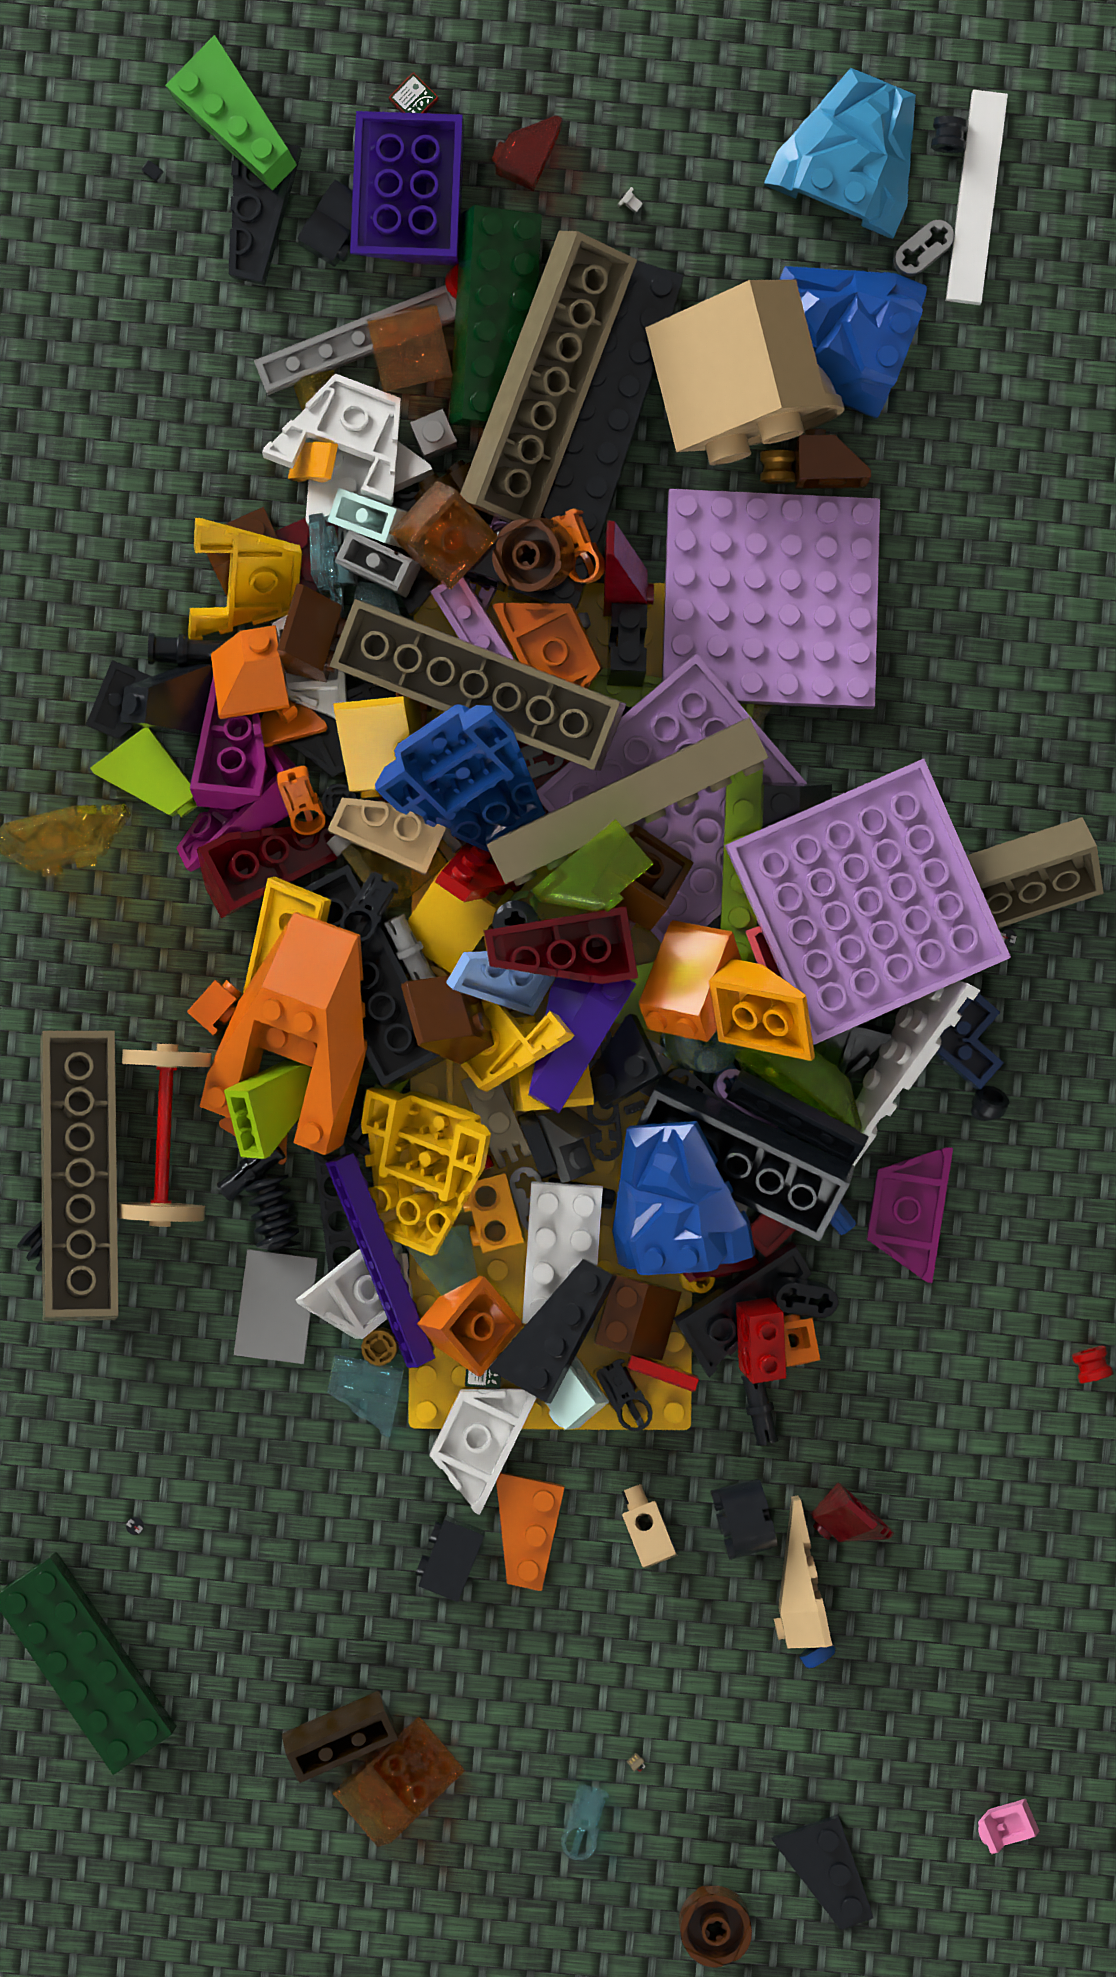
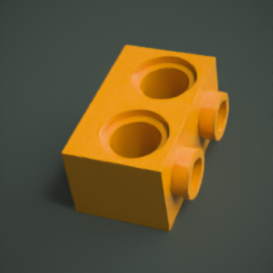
(501, 1210)

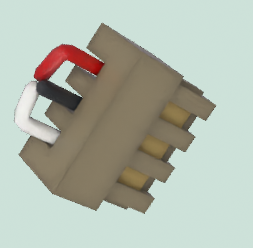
(635, 1762)

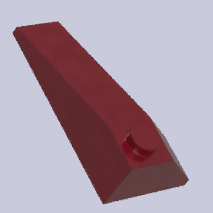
(624, 572)
(240, 863)
(574, 947)
(848, 1518)

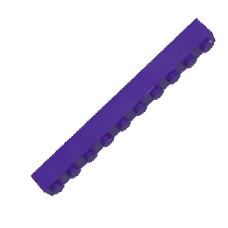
(380, 1259)

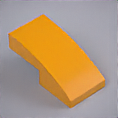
(314, 462)

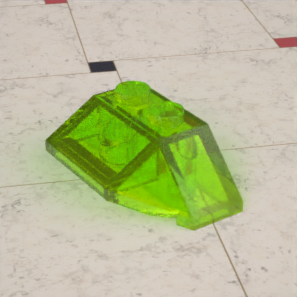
(812, 1081)

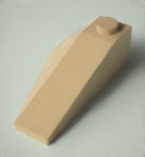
(800, 1603)

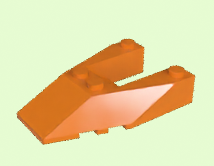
(309, 1011)

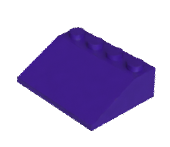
(408, 187)

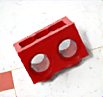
(761, 1340)

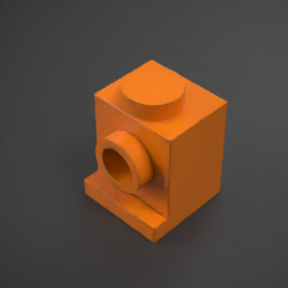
(215, 1005)
(805, 1346)

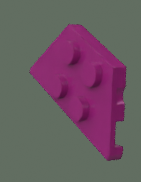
(910, 1210)

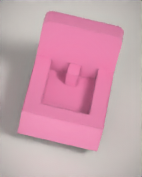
(1007, 1825)

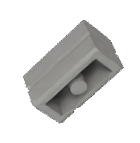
(377, 563)

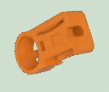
(582, 543)
(300, 797)

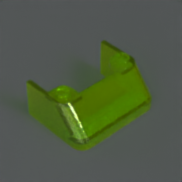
(595, 873)

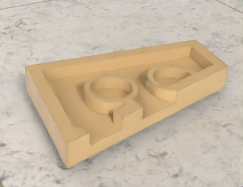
(387, 832)

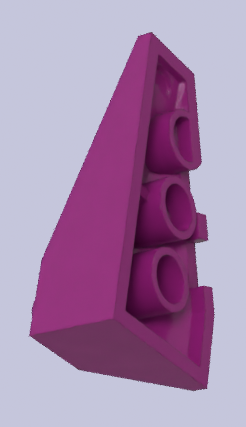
(228, 760)
(246, 818)

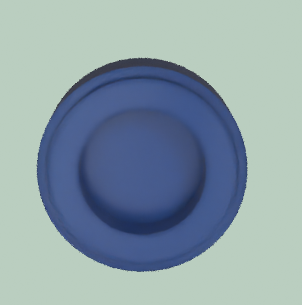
(814, 1656)

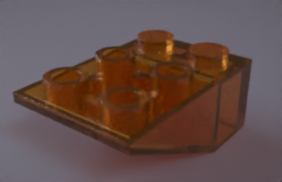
(398, 1782)

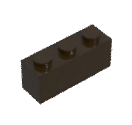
(339, 1736)

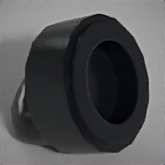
(989, 1103)

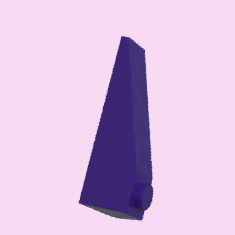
(589, 1014)

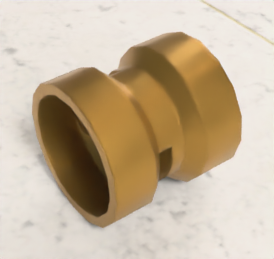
(382, 1341)

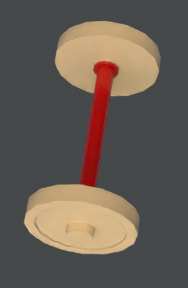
(162, 1211)

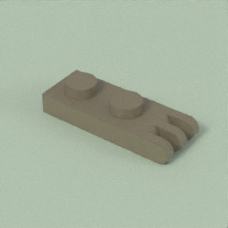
(499, 1119)

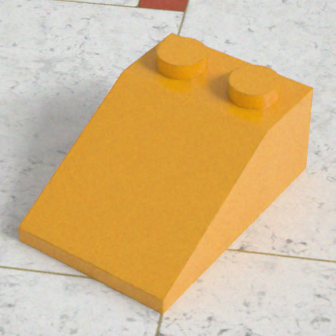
(760, 1010)

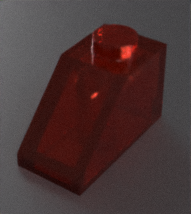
(527, 152)

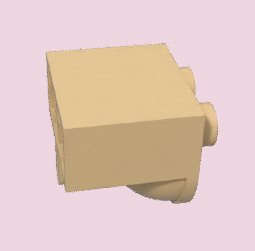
(741, 371)

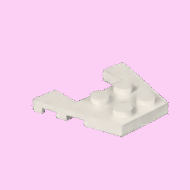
(356, 419)

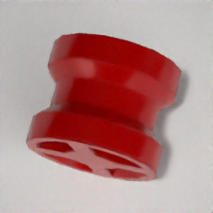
(1092, 1364)

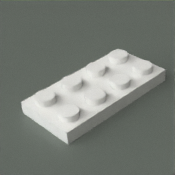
(560, 1234)

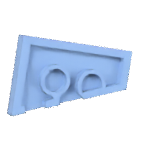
(500, 986)

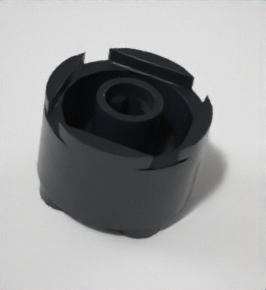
(744, 1518)

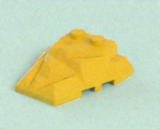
(421, 1163)

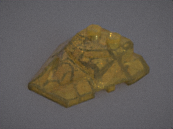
(63, 837)

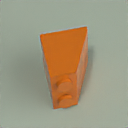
(678, 986)

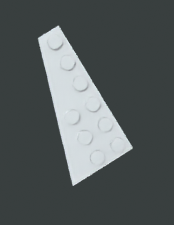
(908, 1052)

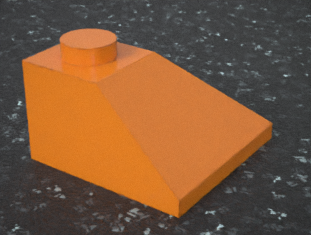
(249, 674)
(471, 1324)

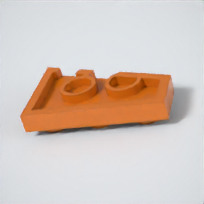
(528, 1526)

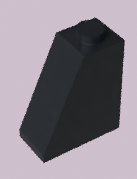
(170, 700)

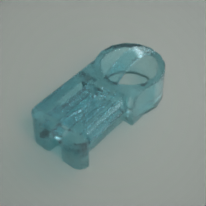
(584, 1815)

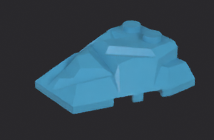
(853, 152)

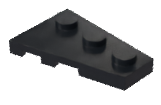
(828, 1869)

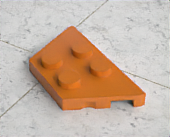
(550, 639)

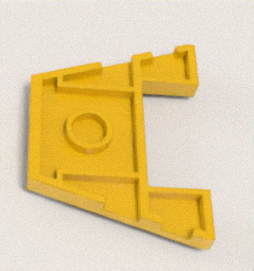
(260, 578)
(512, 1047)

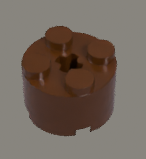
(520, 540)
(725, 1943)

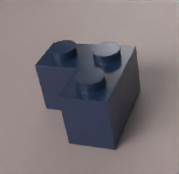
(962, 1049)

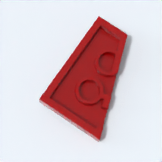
(473, 875)

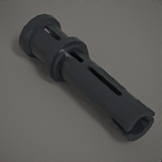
(180, 649)

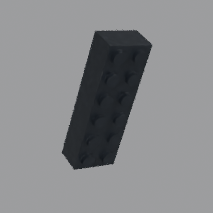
(387, 1022)
(760, 1162)

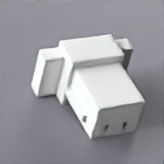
(630, 201)

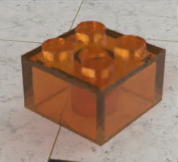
(409, 347)

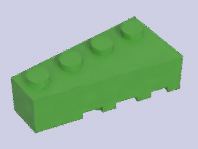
(224, 105)

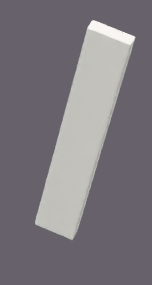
(976, 197)

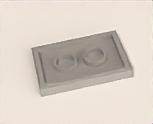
(269, 1317)

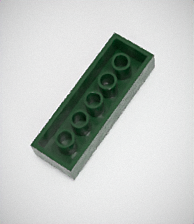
(492, 302)
(85, 1663)

